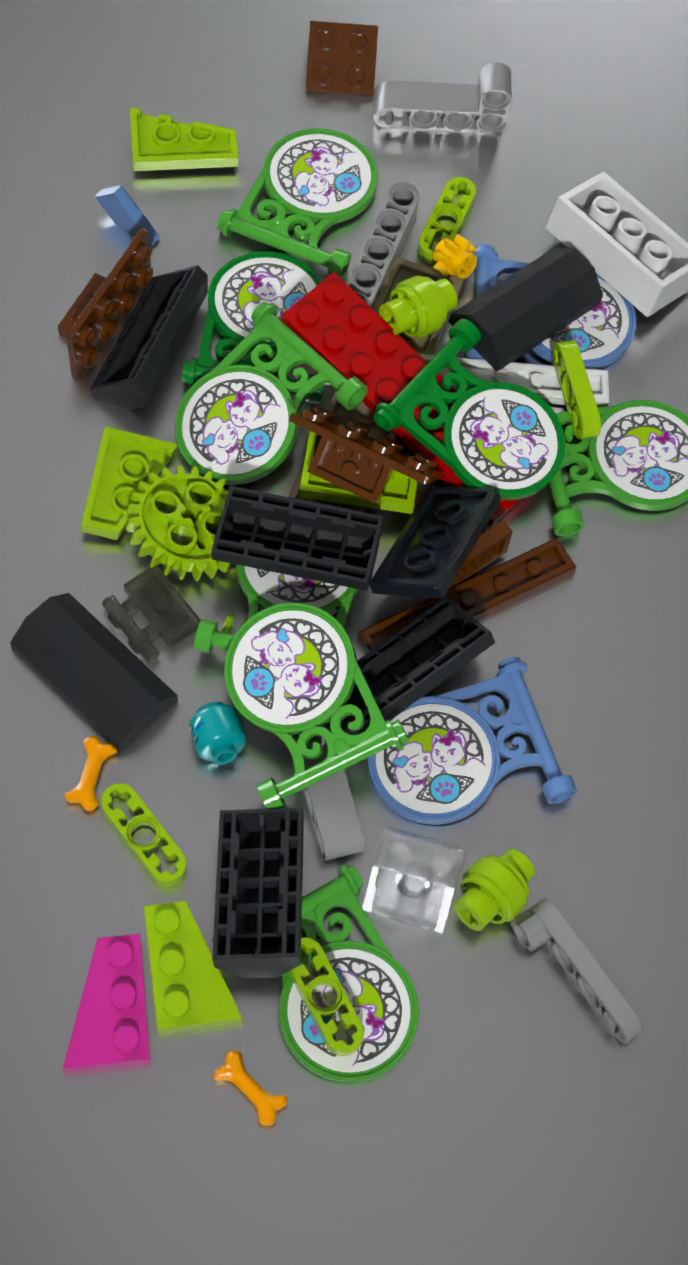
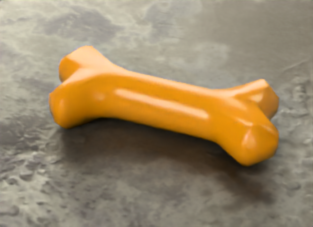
(85, 791)
(265, 1103)

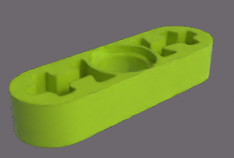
(445, 207)
(576, 389)
(136, 805)
(347, 1020)

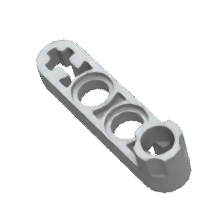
(547, 925)

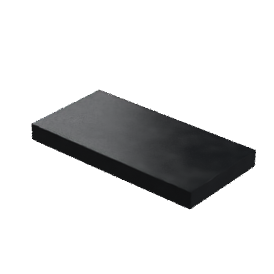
(435, 542)

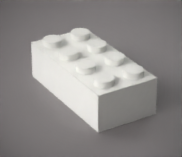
(622, 242)

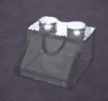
(414, 879)

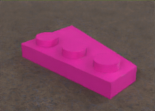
(112, 1009)

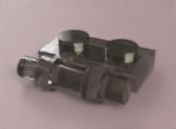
(161, 606)

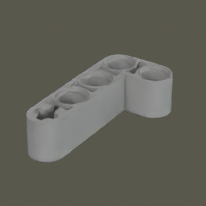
(445, 105)

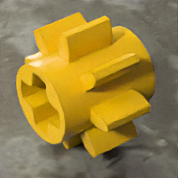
(455, 257)

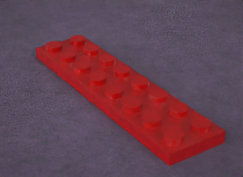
(365, 347)

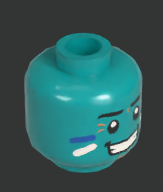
(217, 732)

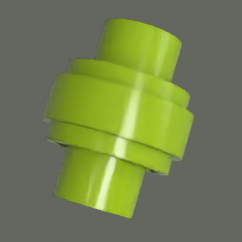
(419, 306)
(494, 889)

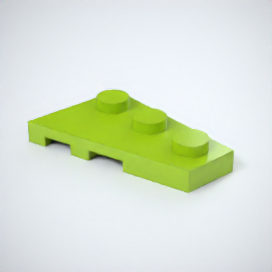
(173, 145)
(119, 467)
(397, 497)
(184, 979)

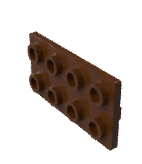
(103, 302)
(358, 461)

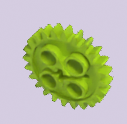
(185, 521)

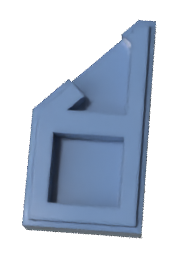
(125, 212)

